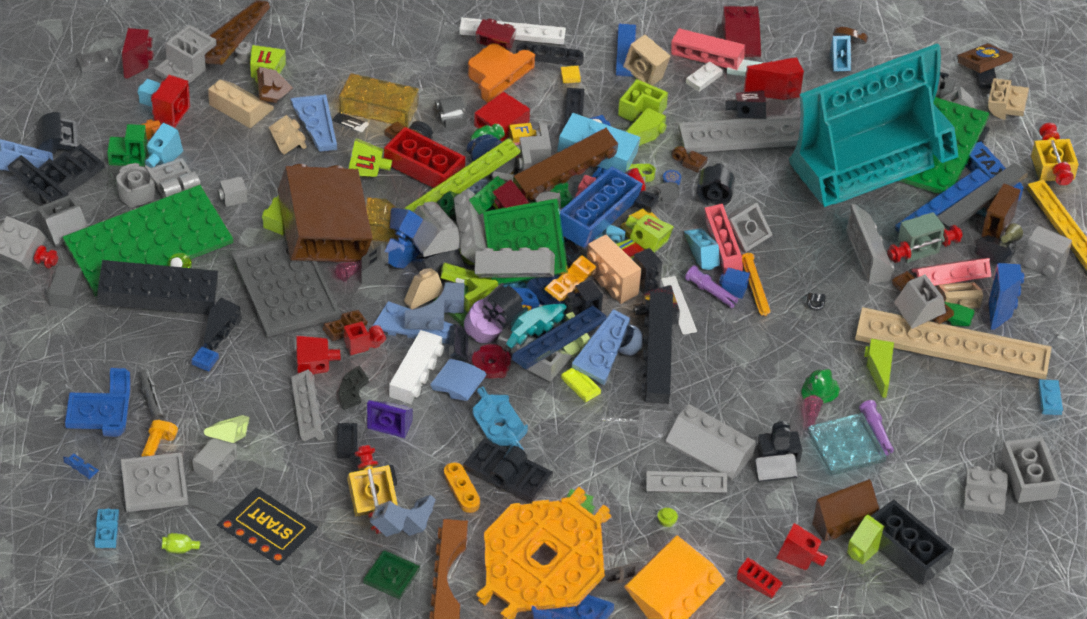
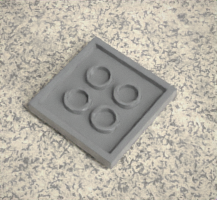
(154, 482)

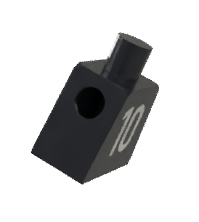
(748, 105)

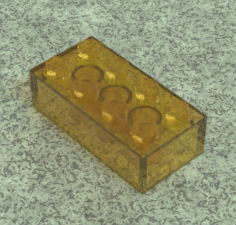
(378, 100)

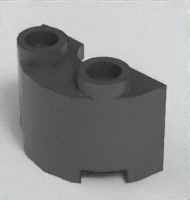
(451, 112)

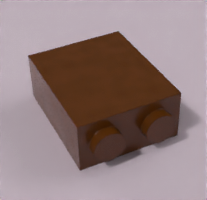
(1001, 211)

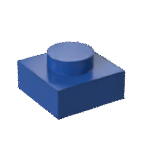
(205, 359)

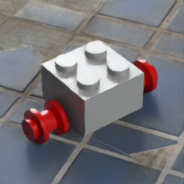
(23, 245)

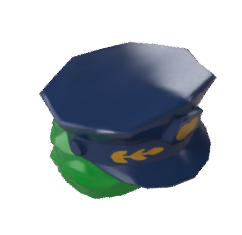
(484, 140)

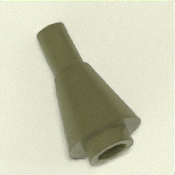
(1012, 233)

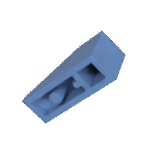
(10, 151)

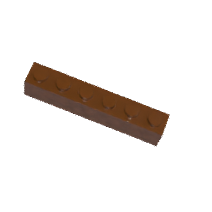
(566, 164)

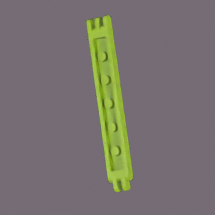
(470, 174)

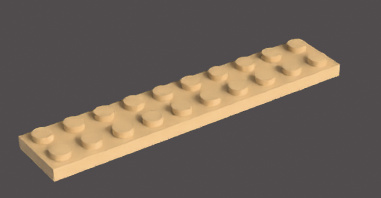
(956, 344)

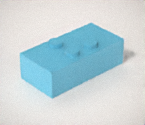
(582, 127)

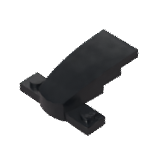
(56, 177)

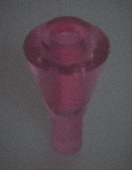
(347, 270)
(812, 406)

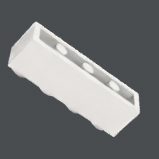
(416, 367)

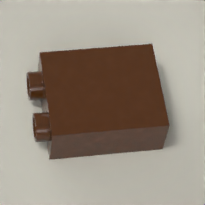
(324, 213)

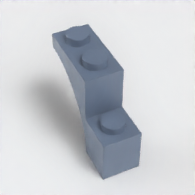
(433, 314)
(393, 519)

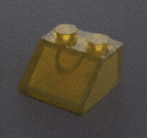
(379, 219)

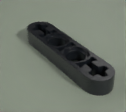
(575, 56)

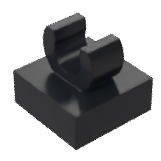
(646, 201)

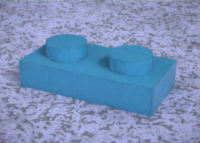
(1050, 397)

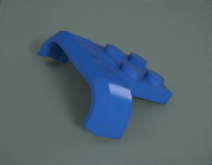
(102, 410)
(588, 608)

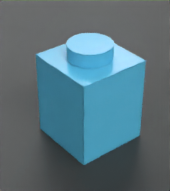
(146, 90)

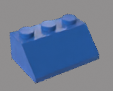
(1004, 293)

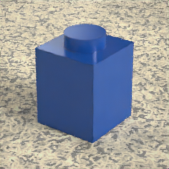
(735, 282)

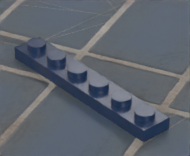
(559, 337)

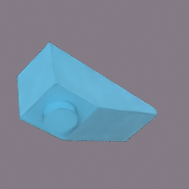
(703, 248)

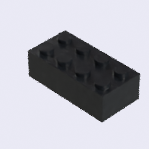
(912, 543)

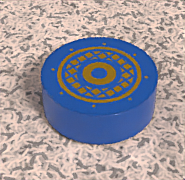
(672, 176)

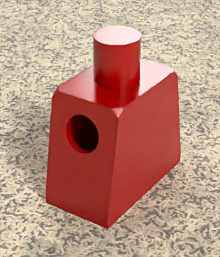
(314, 354)
(801, 549)

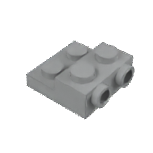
(985, 490)

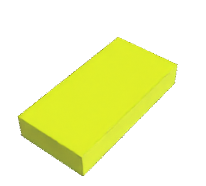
(581, 384)

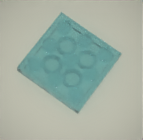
(846, 444)

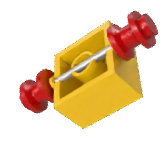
(1054, 156)
(370, 485)

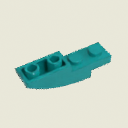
(535, 321)

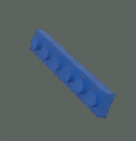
(950, 196)

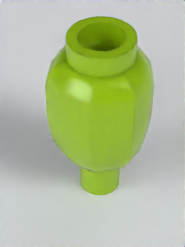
(178, 543)

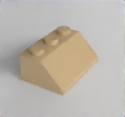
(238, 103)

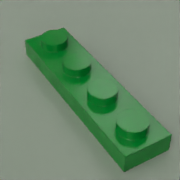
(484, 197)

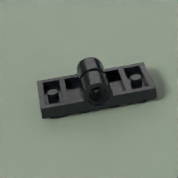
(508, 469)

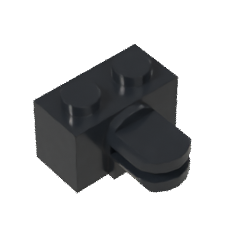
(780, 442)

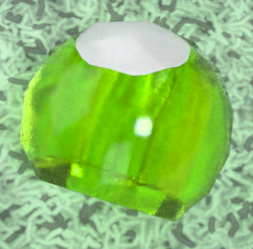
(180, 260)

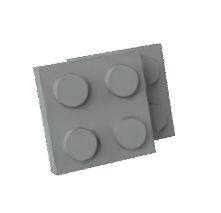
(186, 54)
(534, 148)

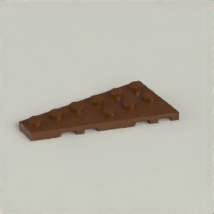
(234, 31)

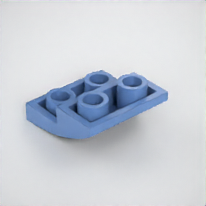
(458, 379)

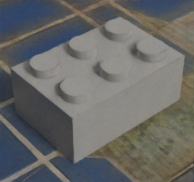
(1030, 470)

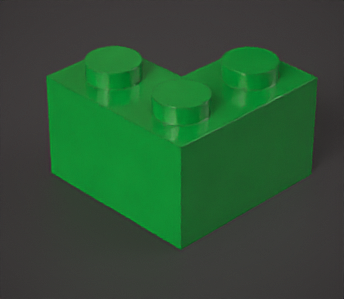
(129, 148)

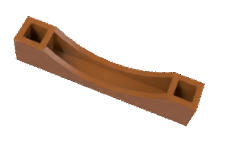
(453, 543)

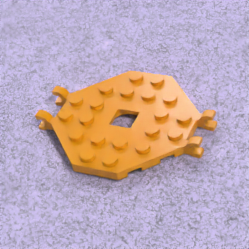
(521, 532)

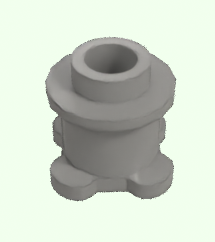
(243, 53)

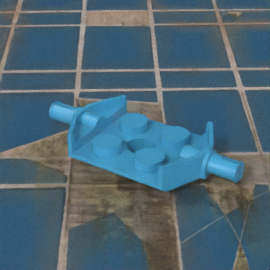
(497, 409)

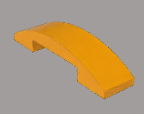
(577, 273)

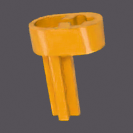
(159, 430)

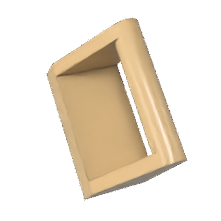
(969, 299)

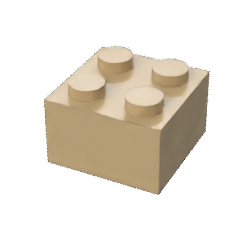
(646, 60)

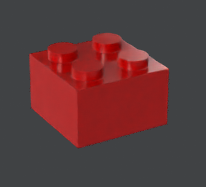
(171, 101)

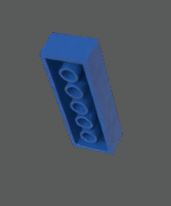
(599, 206)

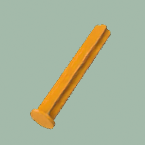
(755, 284)

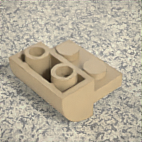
(1007, 99)

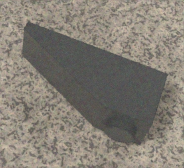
(615, 580)

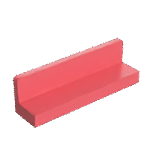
(956, 271)

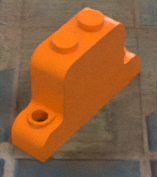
(498, 69)

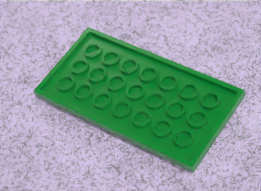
(150, 234)

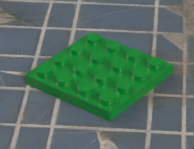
(530, 227)

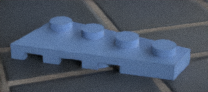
(393, 321)

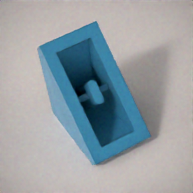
(841, 53)

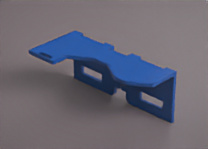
(80, 466)

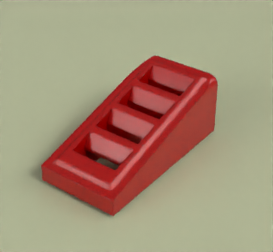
(761, 573)

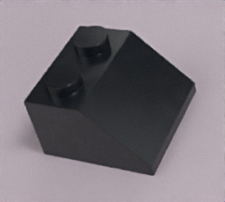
(436, 261)

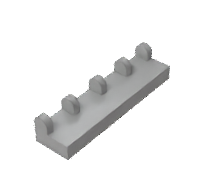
(307, 406)
(686, 482)

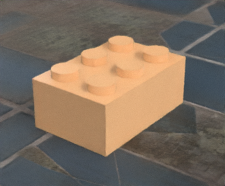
(614, 269)

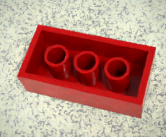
(423, 158)

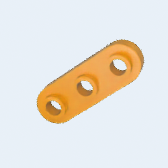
(455, 476)

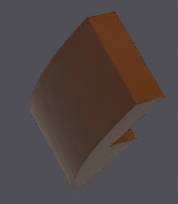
(335, 329)

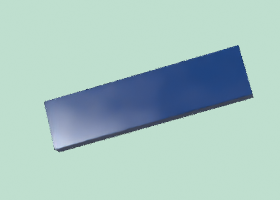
(626, 37)

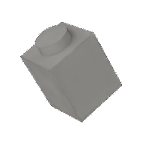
(232, 191)

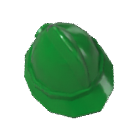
(822, 385)

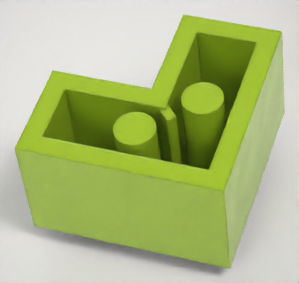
(640, 97)

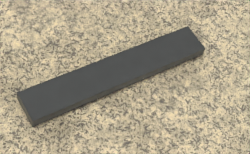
(981, 196)

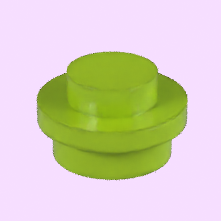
(667, 517)

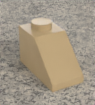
(423, 288)

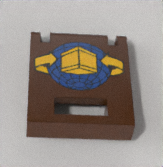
(987, 56)

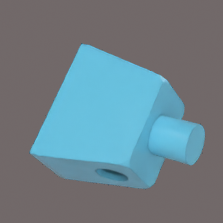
(163, 146)

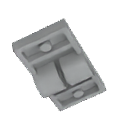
(174, 177)

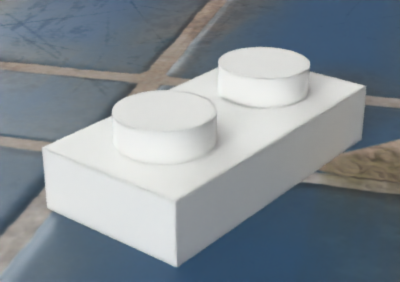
(704, 76)

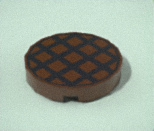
(855, 38)

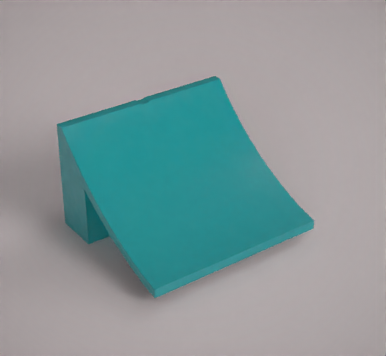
(873, 128)

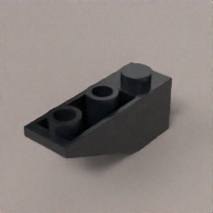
(221, 321)

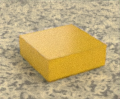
(570, 74)

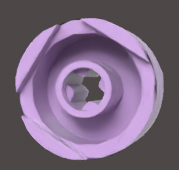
(480, 325)

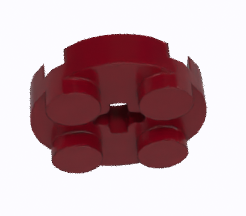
(492, 352)

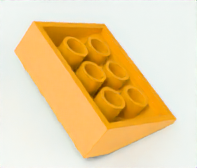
(674, 582)

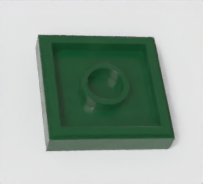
(391, 574)

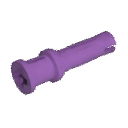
(705, 282)
(874, 420)

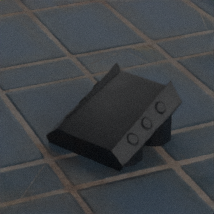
(995, 249)

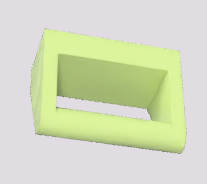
(229, 430)

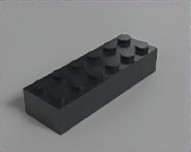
(157, 287)

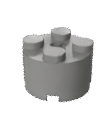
(135, 185)

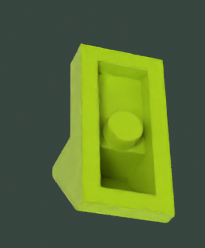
(478, 290)

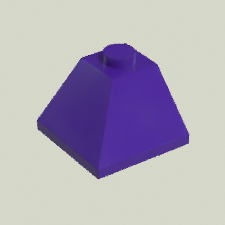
(389, 418)

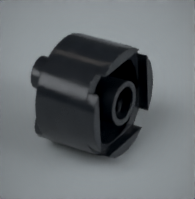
(715, 185)
(503, 306)

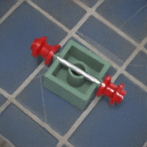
(922, 238)

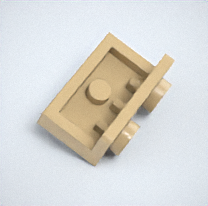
(287, 134)

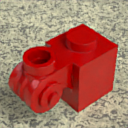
(359, 340)

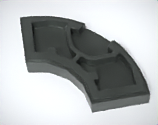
(351, 386)

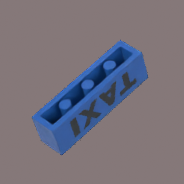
(987, 163)

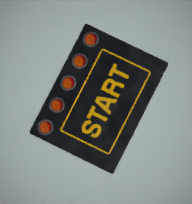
(267, 526)

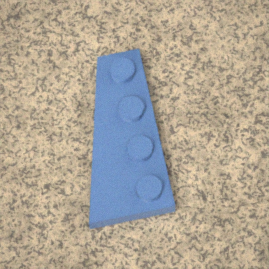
(316, 118)
(601, 350)

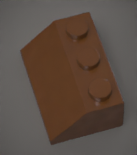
(844, 510)

